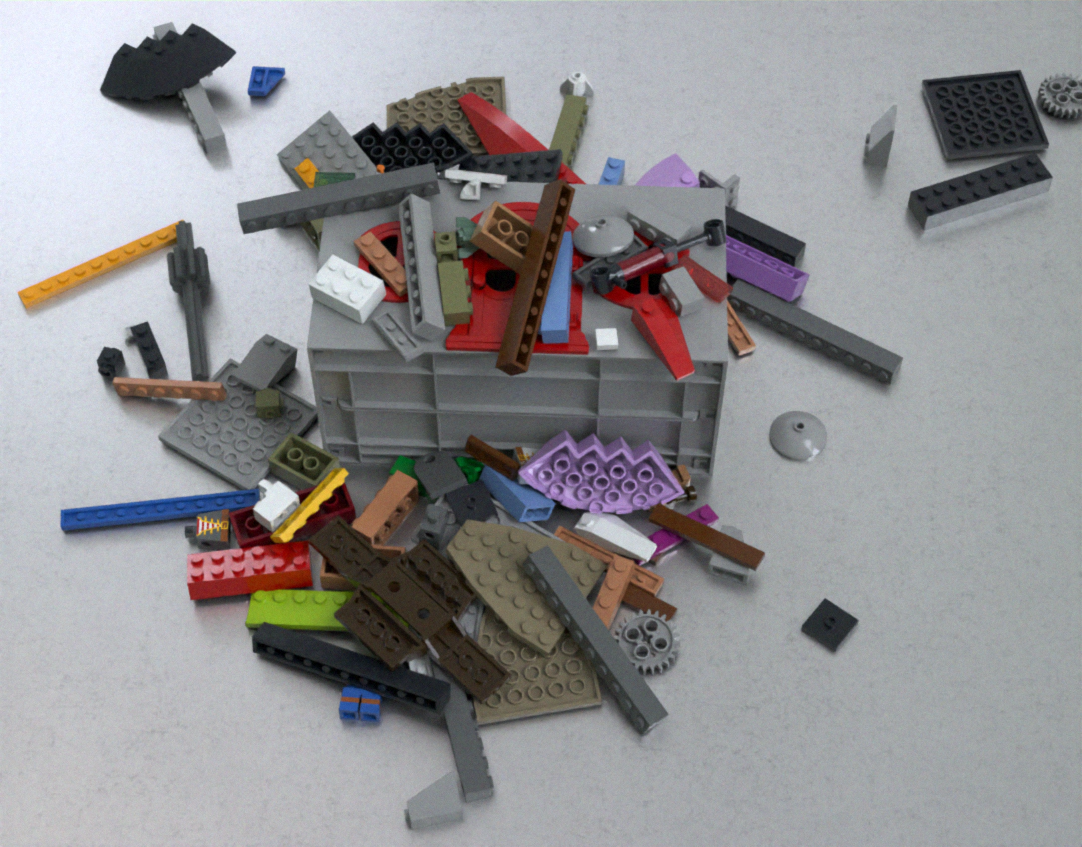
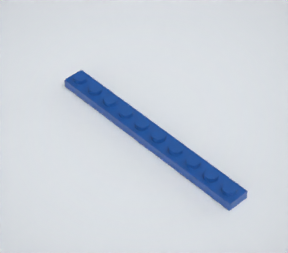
(156, 509)

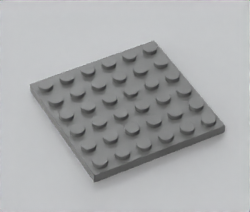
(230, 435)

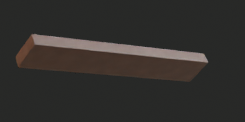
(707, 537)

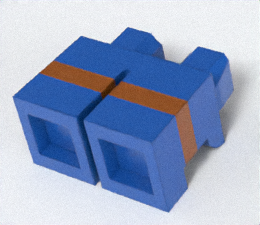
(359, 703)

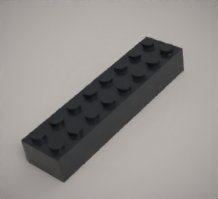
(979, 191)

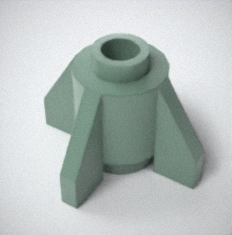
(463, 237)

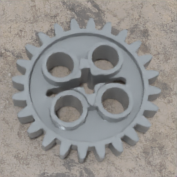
(1062, 95)
(663, 635)

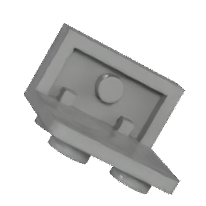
(731, 186)

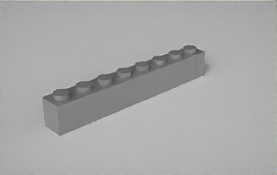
(421, 267)

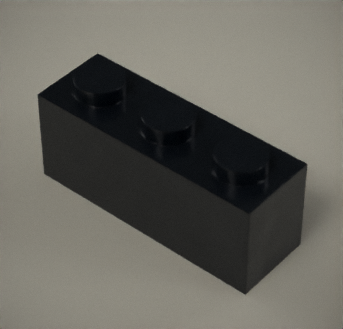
(149, 351)

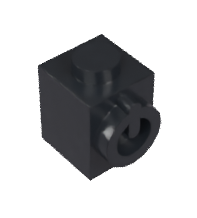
(110, 362)

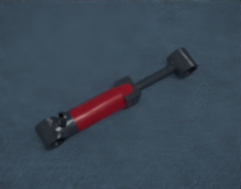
(662, 254)

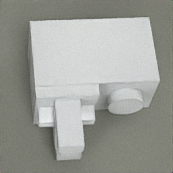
(276, 506)

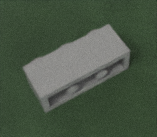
(657, 224)

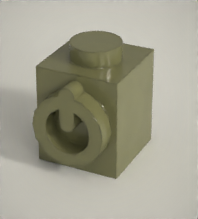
(446, 247)
(269, 403)

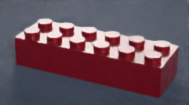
(252, 533)

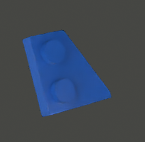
(264, 79)

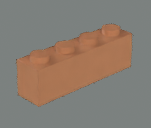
(613, 589)

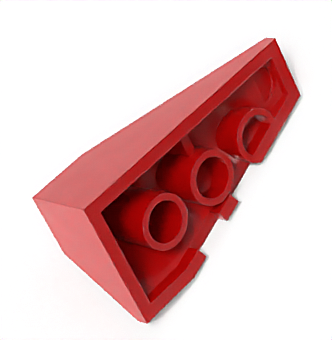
(664, 334)

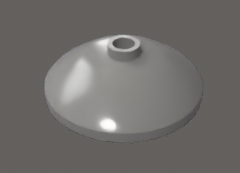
(603, 236)
(796, 442)

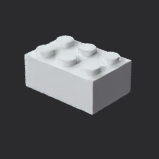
(347, 289)

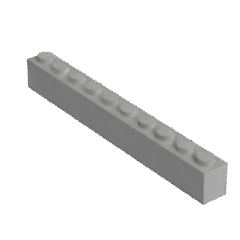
(198, 105)

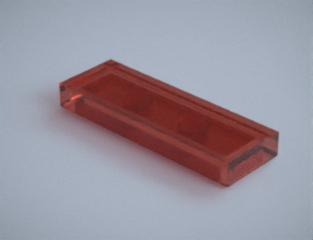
(705, 280)

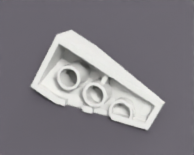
(615, 535)

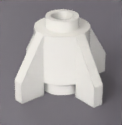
(577, 84)

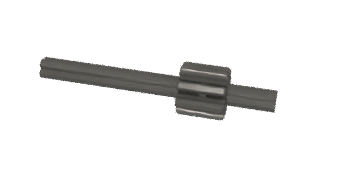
(190, 273)

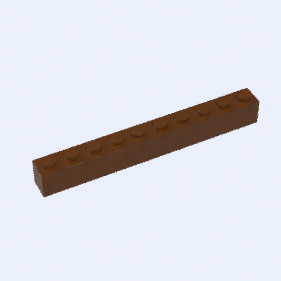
(535, 278)

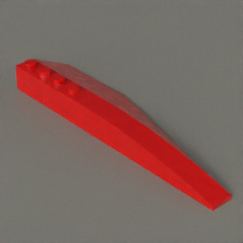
(502, 134)

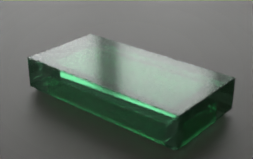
(327, 178)

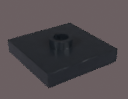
(471, 503)
(830, 624)

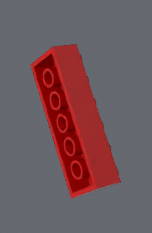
(249, 570)

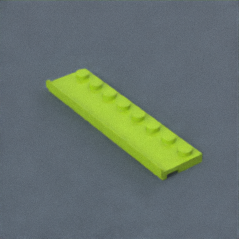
(300, 609)

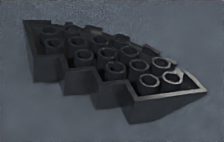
(165, 64)
(413, 148)

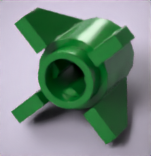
(470, 468)

